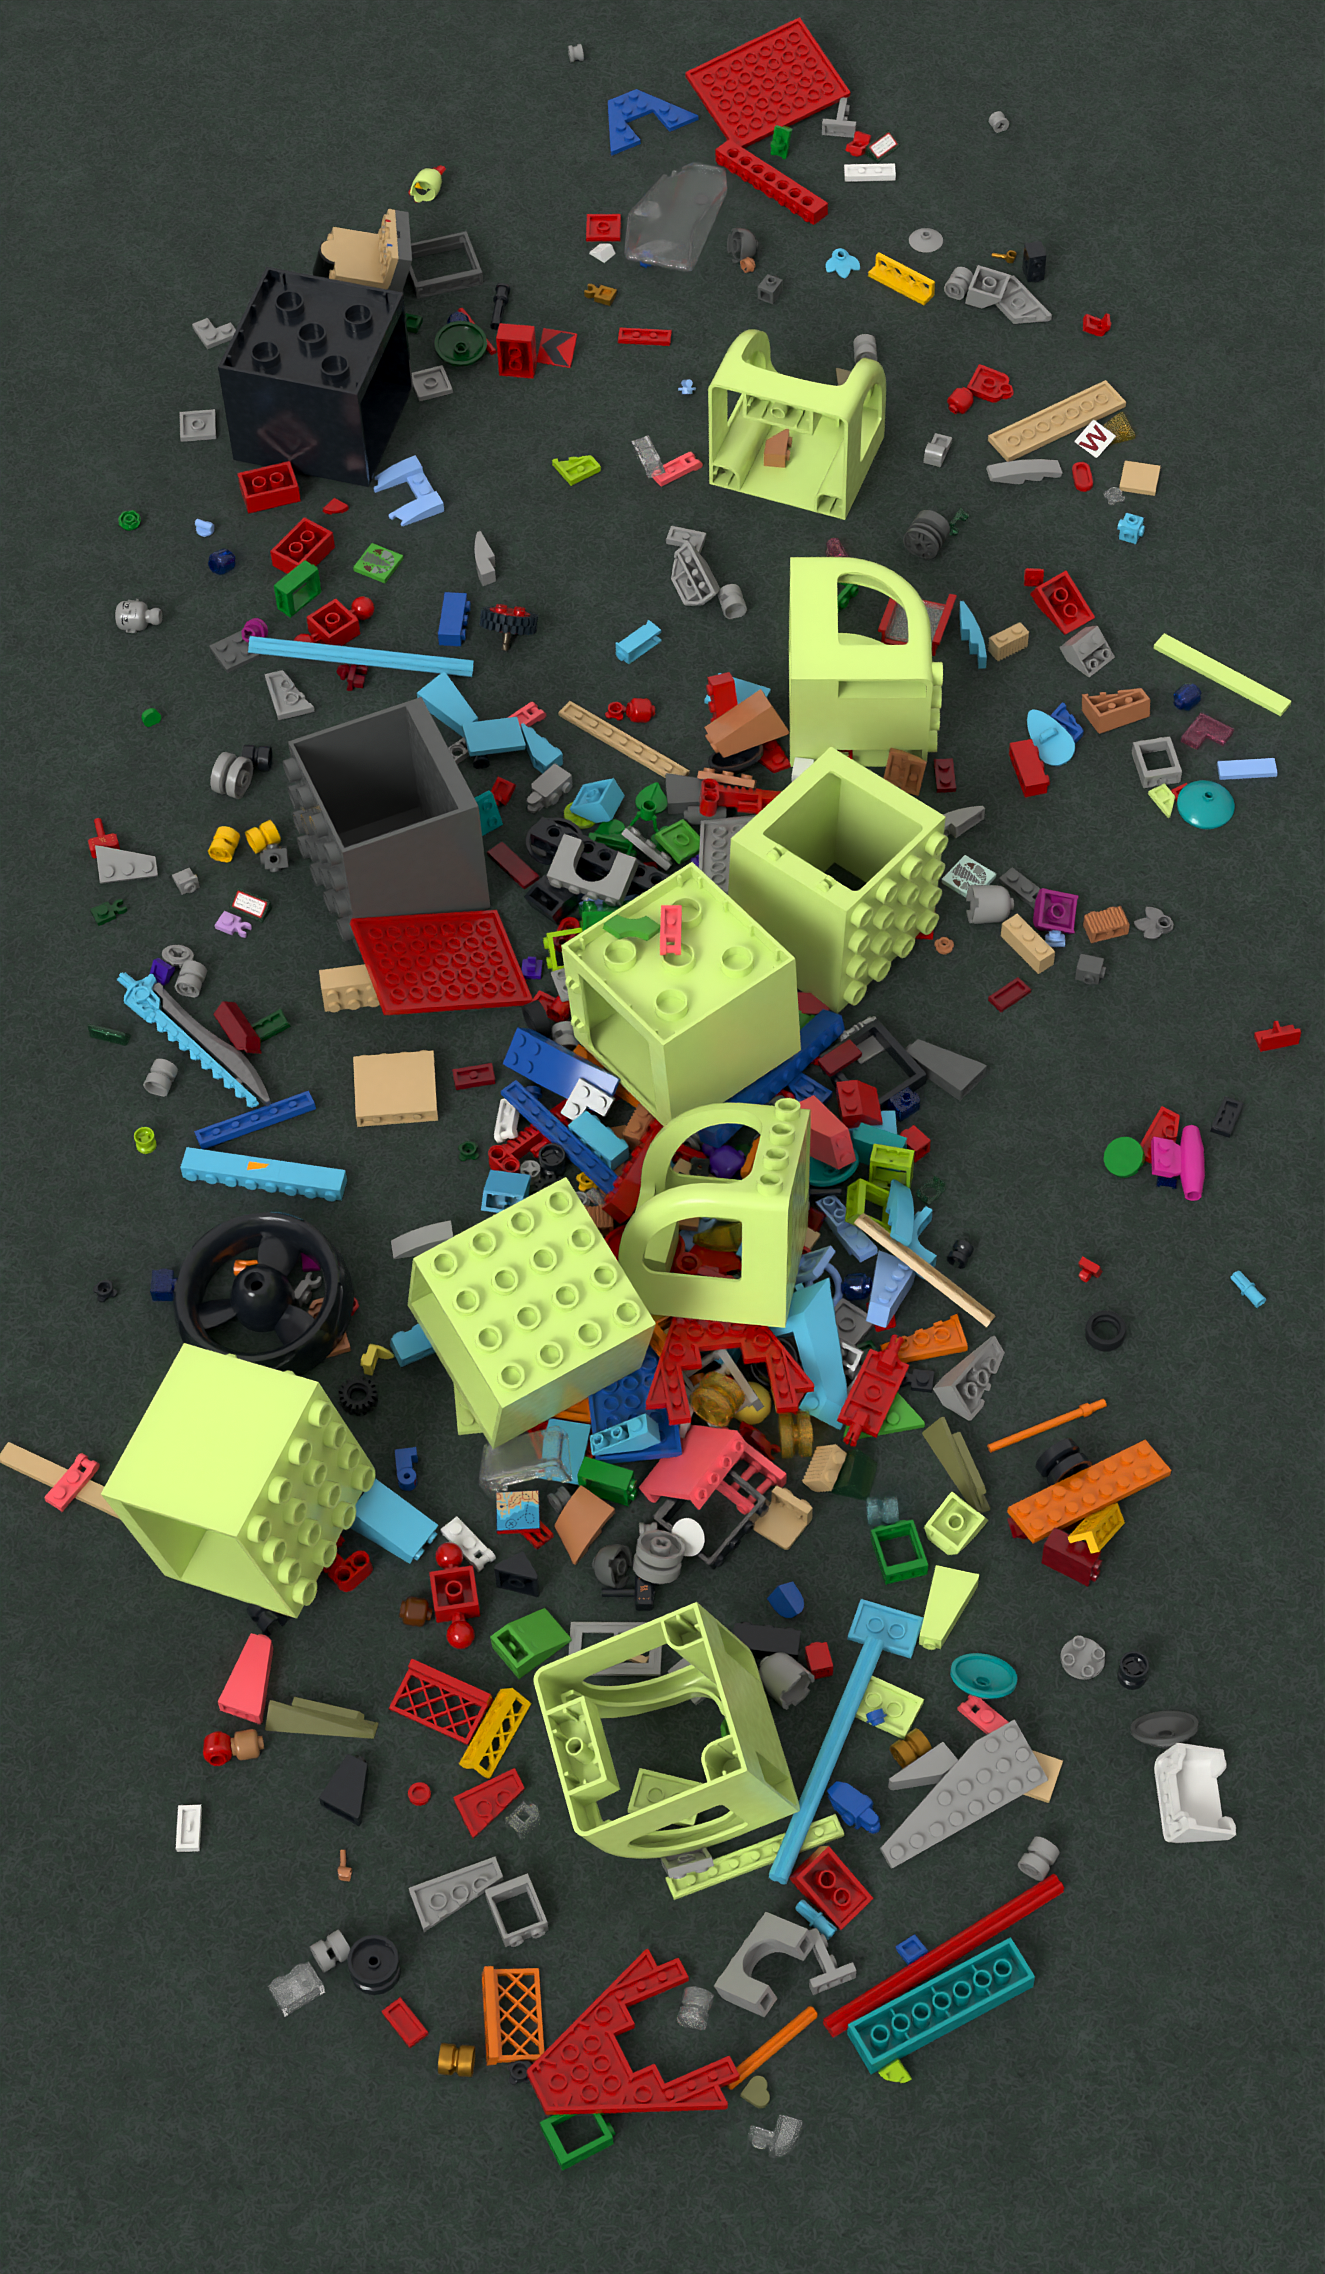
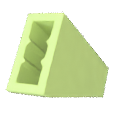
(947, 1600)

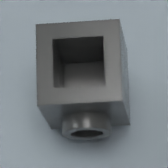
(770, 289)
(1090, 969)

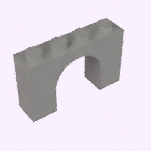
(610, 889)
(769, 1936)

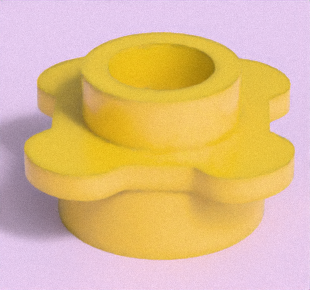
(583, 1186)

